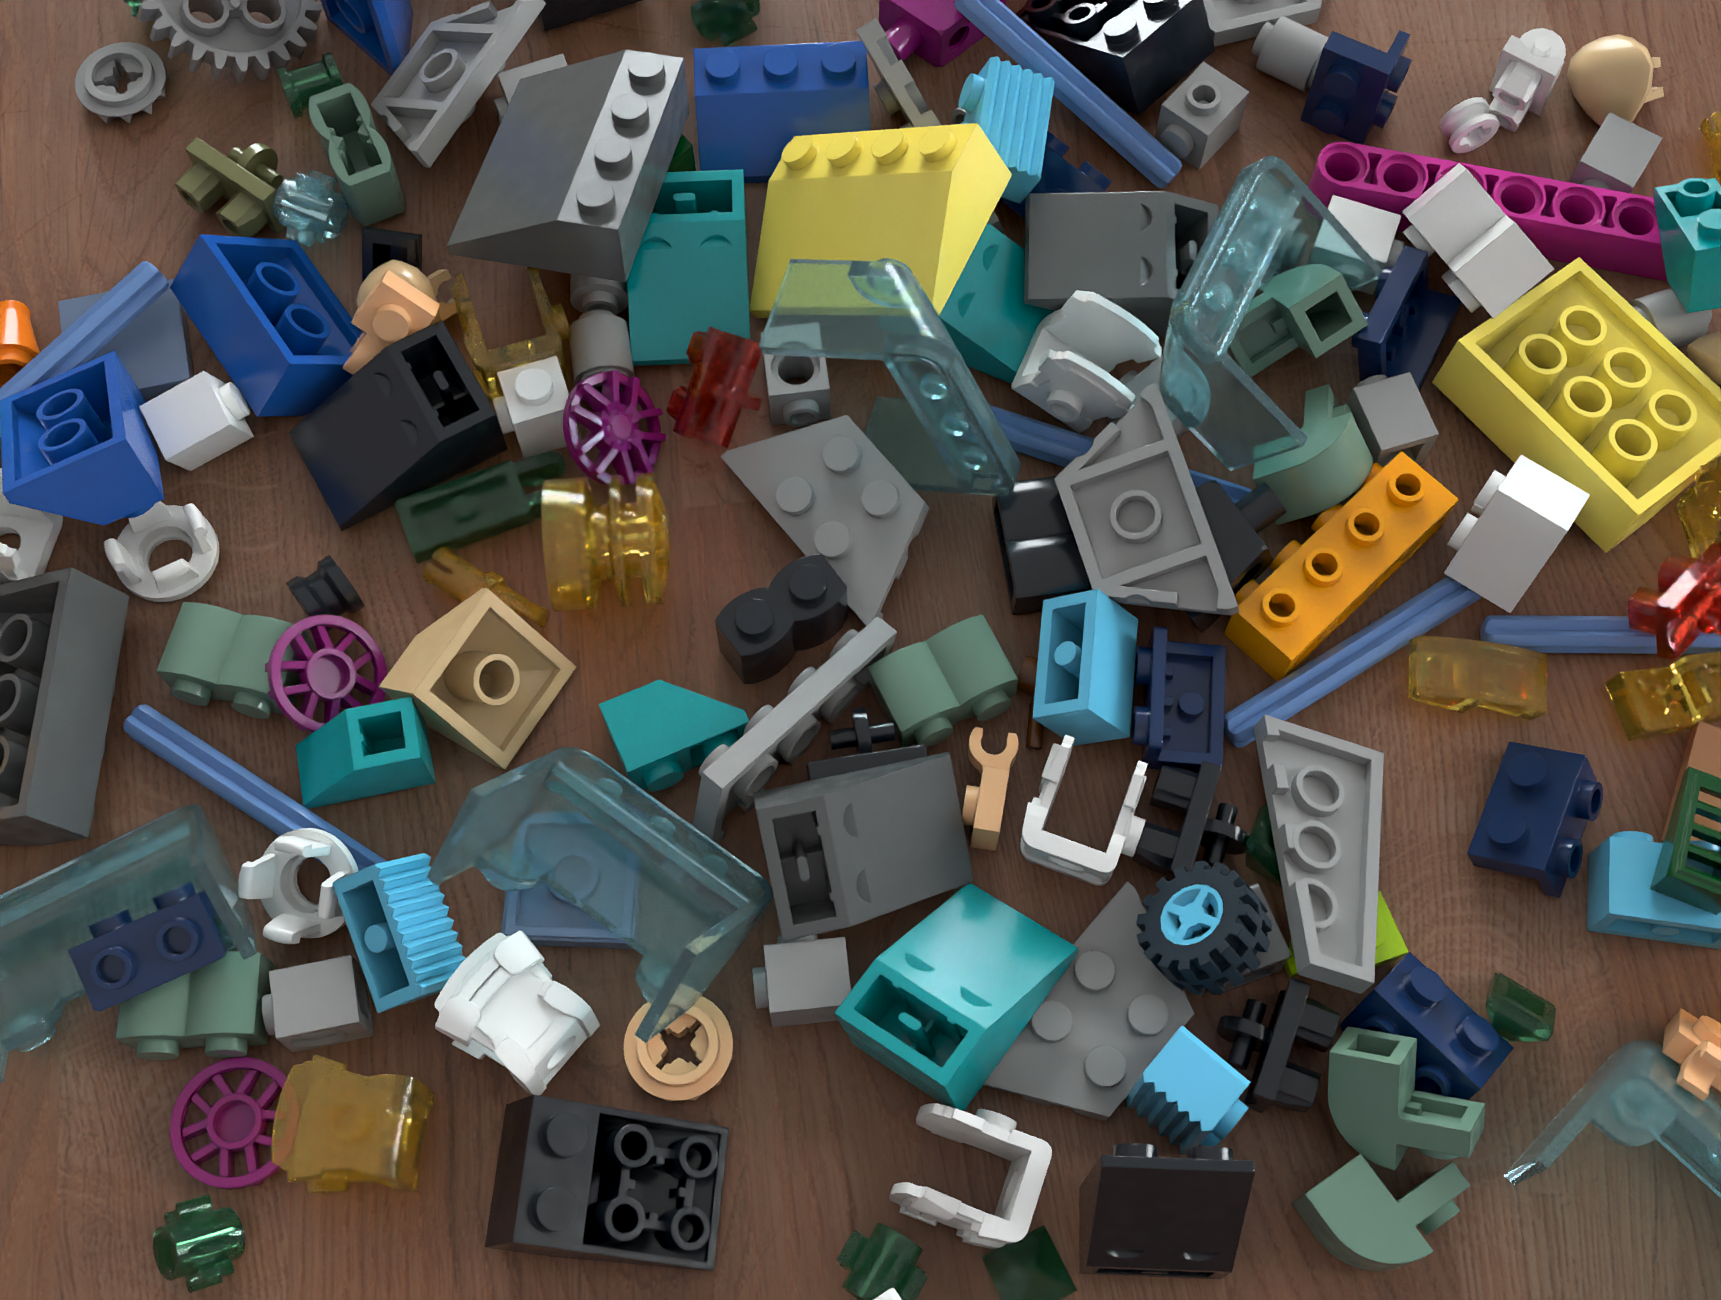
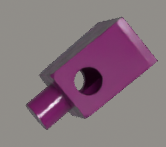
(928, 29)

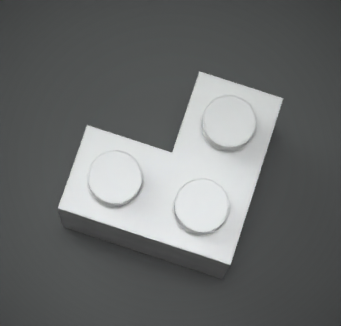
(1483, 247)
(1516, 531)

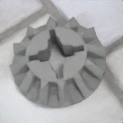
(100, 77)

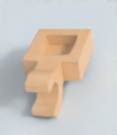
(388, 315)
(985, 804)
(1697, 1049)

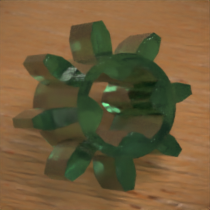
(725, 19)
(198, 1243)
(880, 1264)

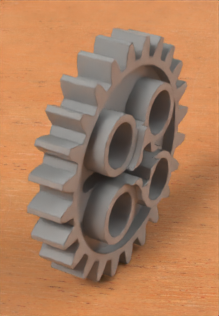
(235, 37)

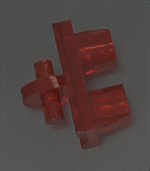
(717, 387)
(1683, 605)

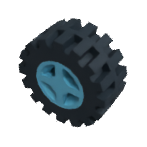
(1207, 902)

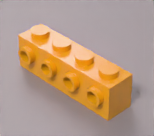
(1338, 566)

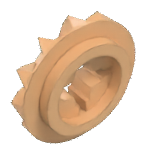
(681, 1079)

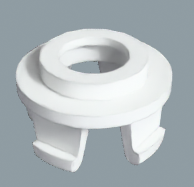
(179, 579)
(275, 883)

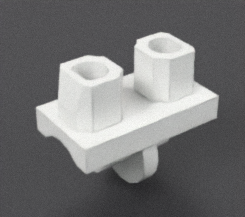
(1526, 76)

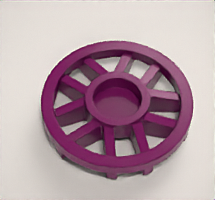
(612, 427)
(326, 673)
(232, 1123)

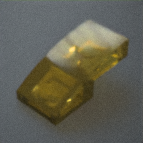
(1476, 673)
(1668, 697)

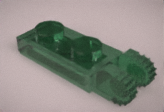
(476, 505)

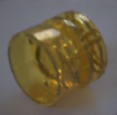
(604, 542)

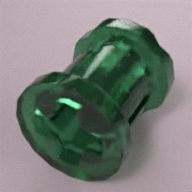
(308, 81)

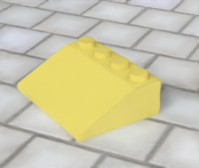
(877, 197)
(1590, 397)

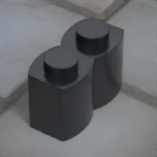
(1037, 545)
(773, 622)

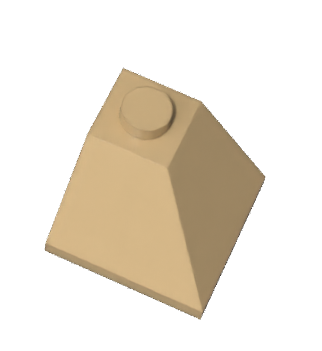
(480, 677)

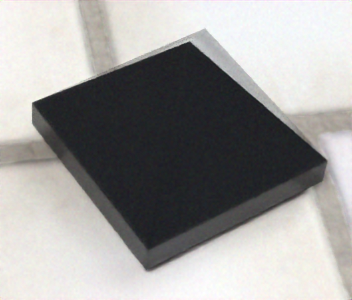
(386, 245)

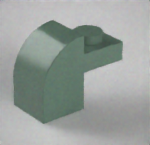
(1296, 309)
(1326, 467)
(1382, 1112)
(1365, 1224)

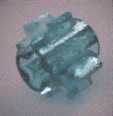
(310, 208)

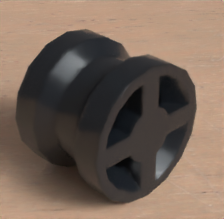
(325, 591)

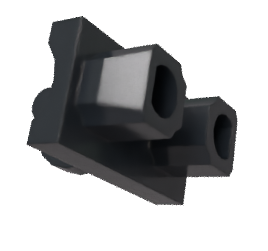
(862, 737)
(1191, 797)
(1292, 1019)

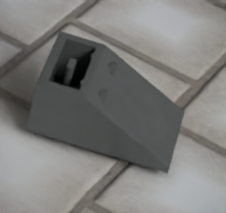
(1116, 245)
(862, 843)

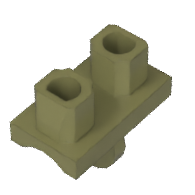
(243, 178)

